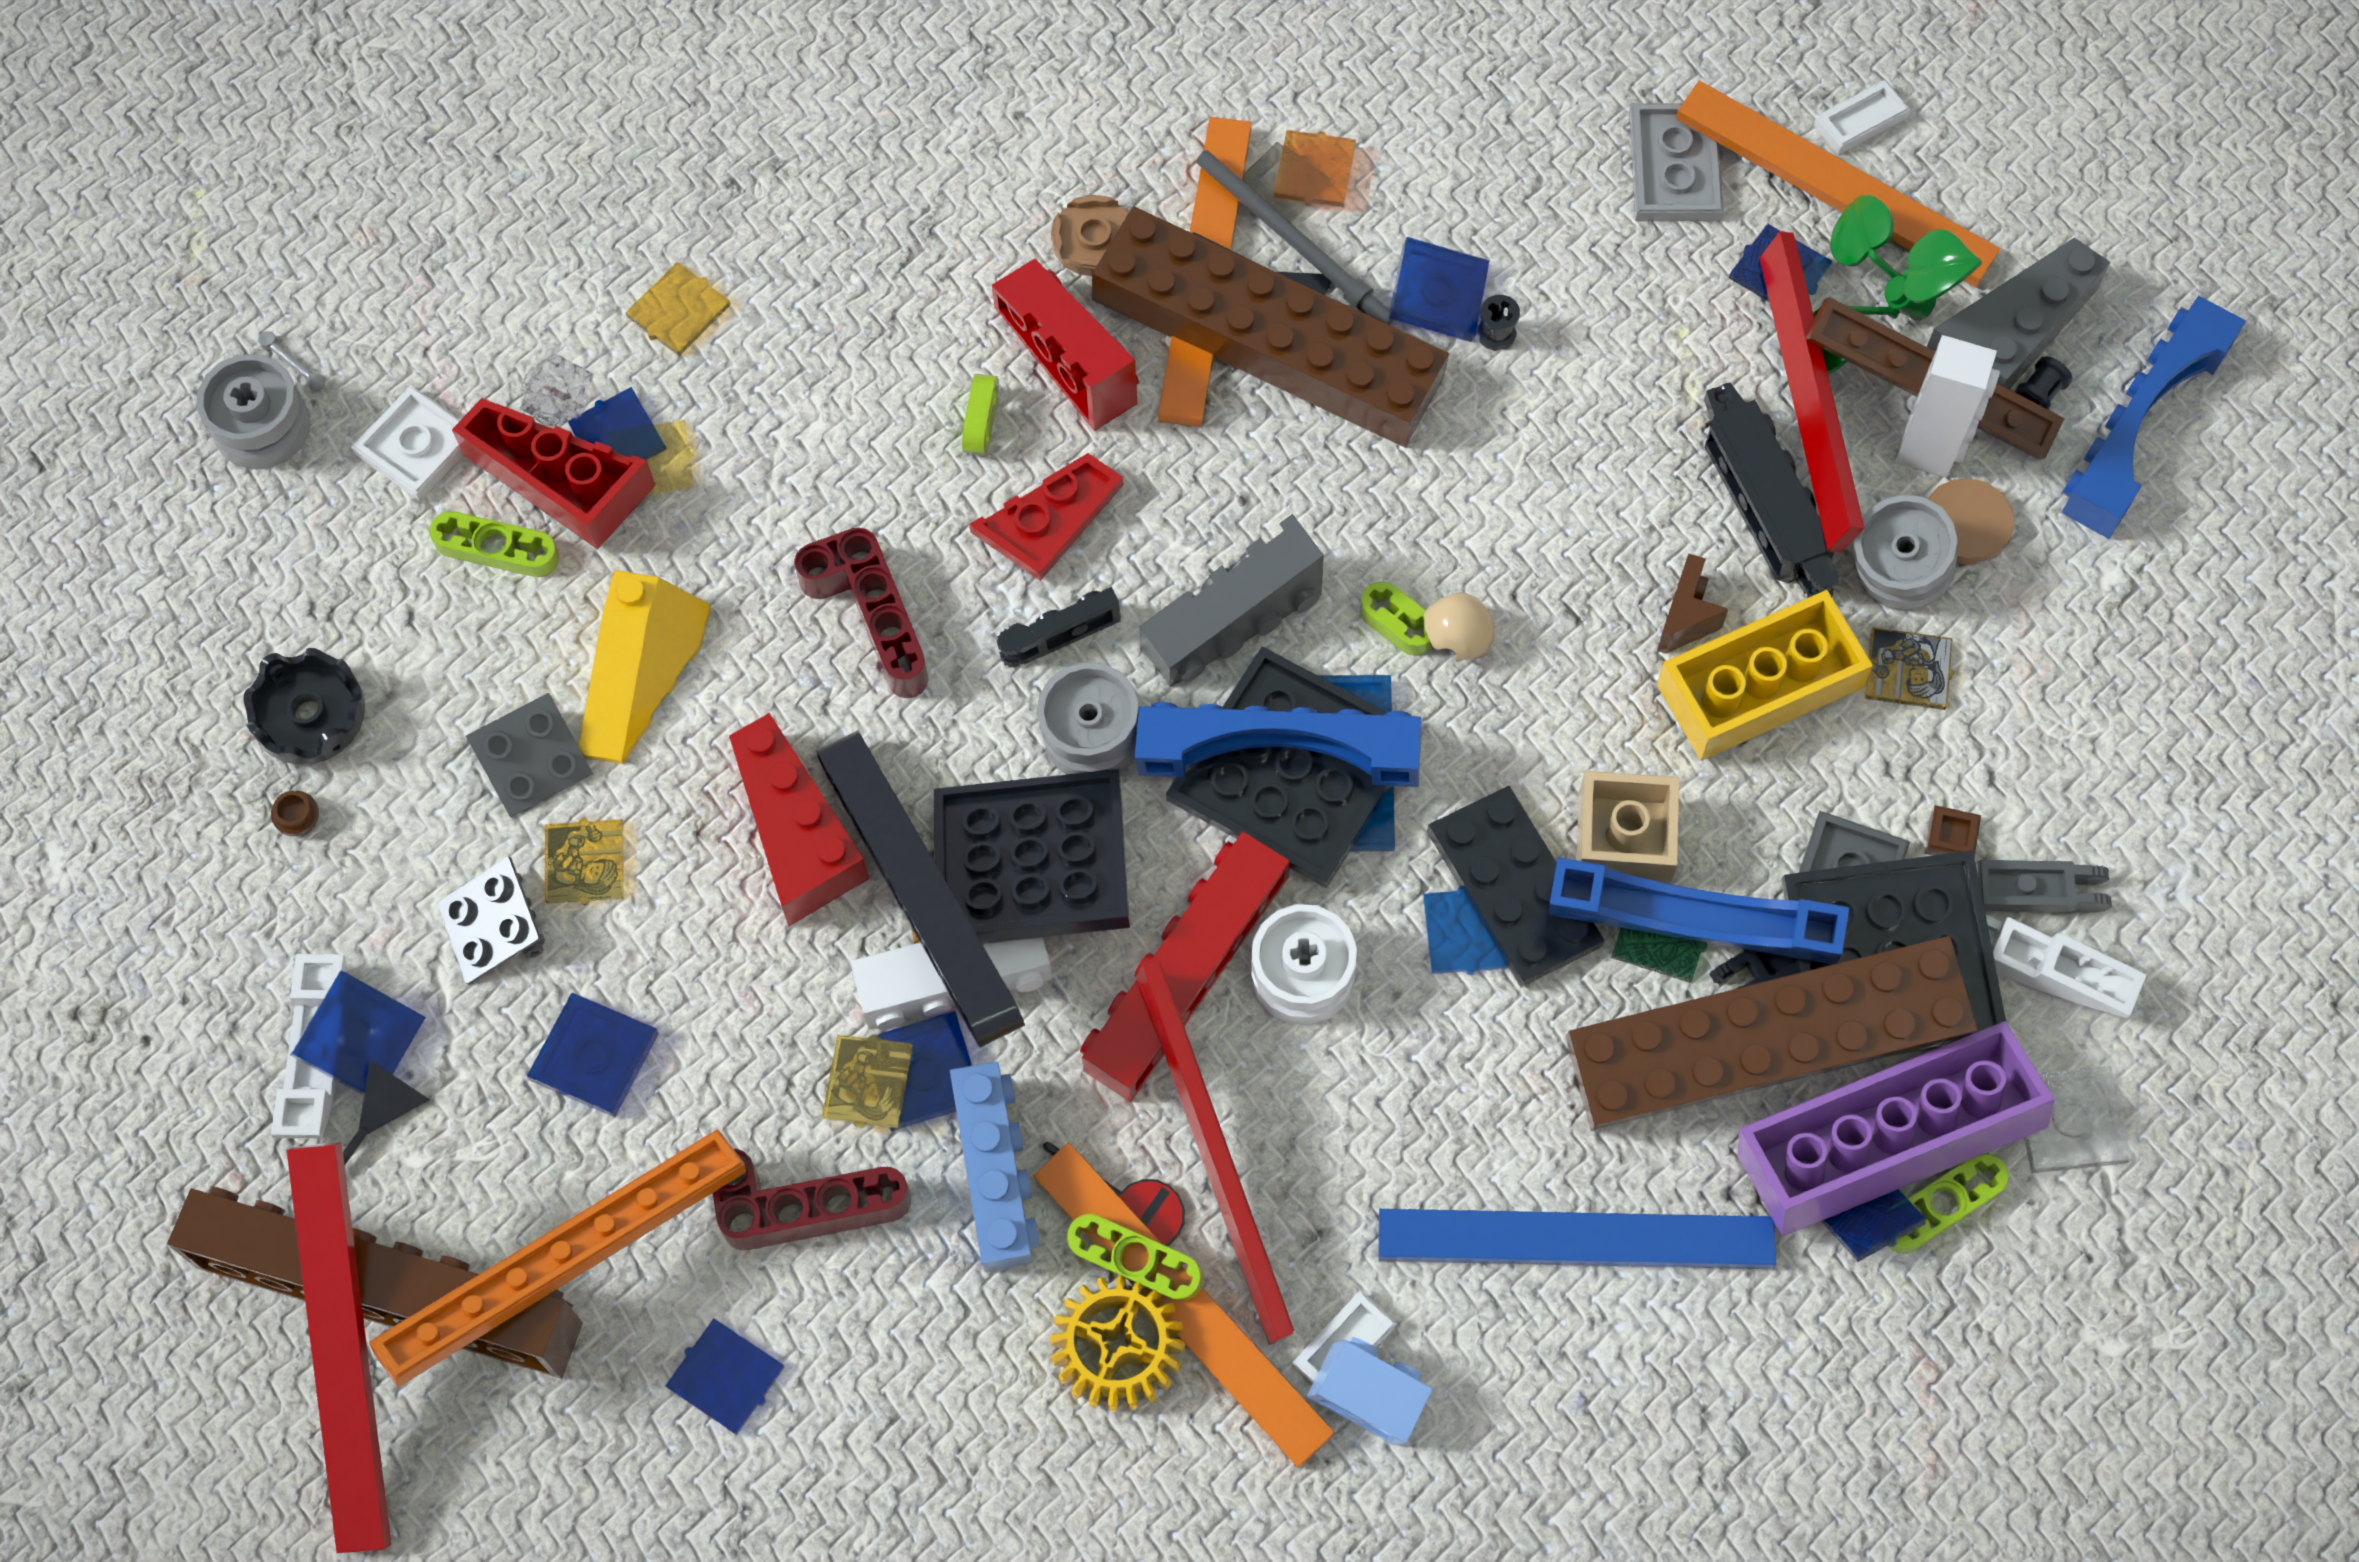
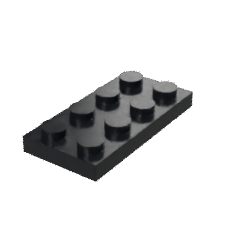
(1510, 884)

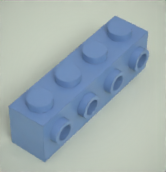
(991, 1166)

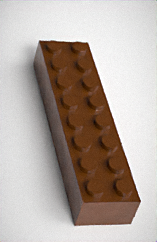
(1269, 326)
(1770, 1033)
(395, 1283)

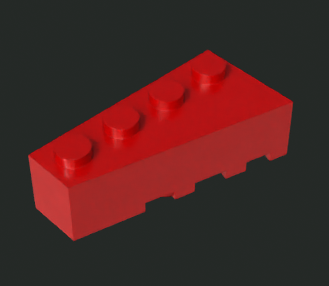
(1068, 343)
(562, 475)
(800, 833)

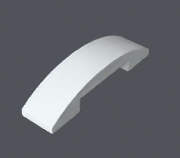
(307, 1094)

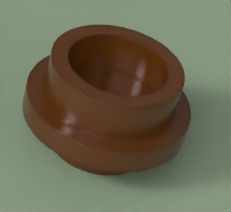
(294, 813)

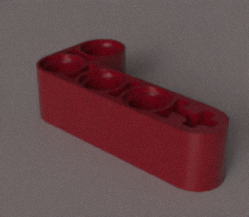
(876, 613)
(814, 1197)

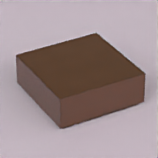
(1952, 831)

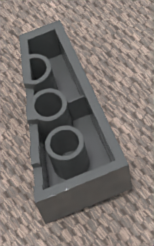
(1235, 604)

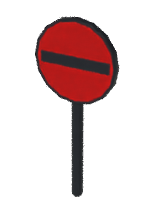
(1152, 1202)

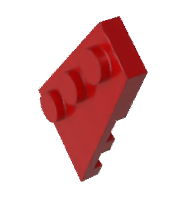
(1049, 519)

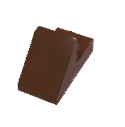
(1690, 615)

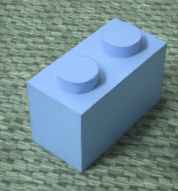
(1370, 1391)

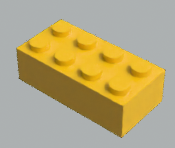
(1764, 675)

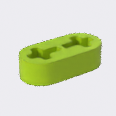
(980, 414)
(1391, 623)

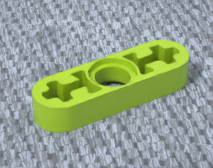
(480, 529)
(1980, 1195)
(1098, 1254)

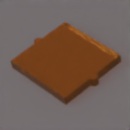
(1315, 168)

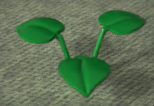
(1935, 263)

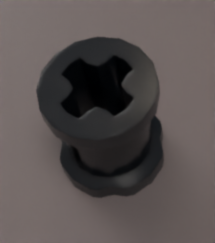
(1493, 319)
(2044, 382)

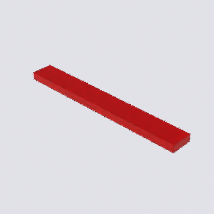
(1811, 394)
(1215, 1153)
(339, 1347)

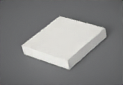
(411, 443)

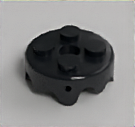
(287, 684)

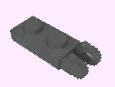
(2041, 886)

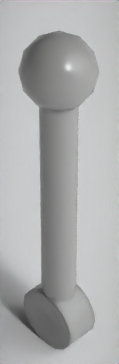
(269, 342)

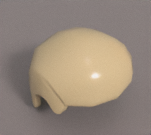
(1461, 625)

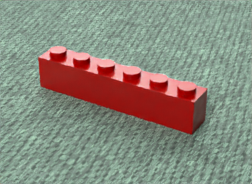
(1192, 957)

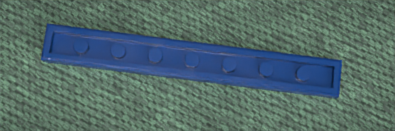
(1576, 1238)

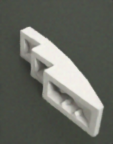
(2064, 967)

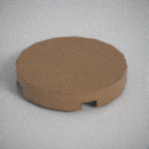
(1085, 231)
(1980, 518)

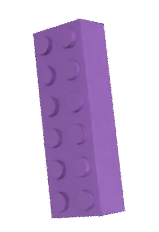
(1894, 1128)

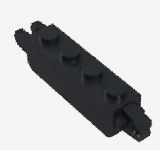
(1768, 491)

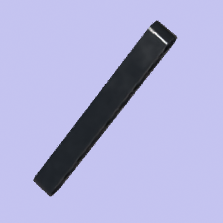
(920, 890)

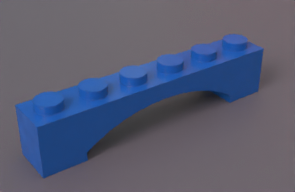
(2108, 485)
(1176, 738)
(1764, 925)

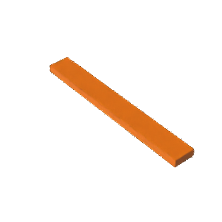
(1816, 169)
(1215, 219)
(556, 1258)
(1206, 1326)

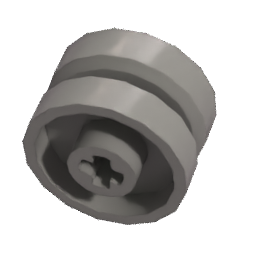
(253, 411)
(1909, 526)
(1089, 718)

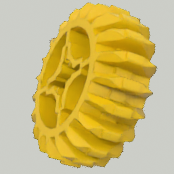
(1097, 1332)

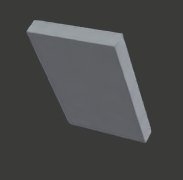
(1673, 167)

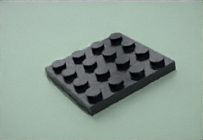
(1285, 796)
(1035, 854)
(1907, 905)

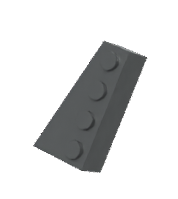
(2028, 309)

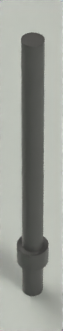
(1356, 291)

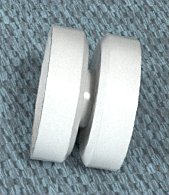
(1303, 937)

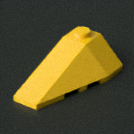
(641, 649)

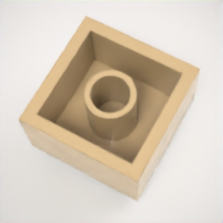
(1629, 823)

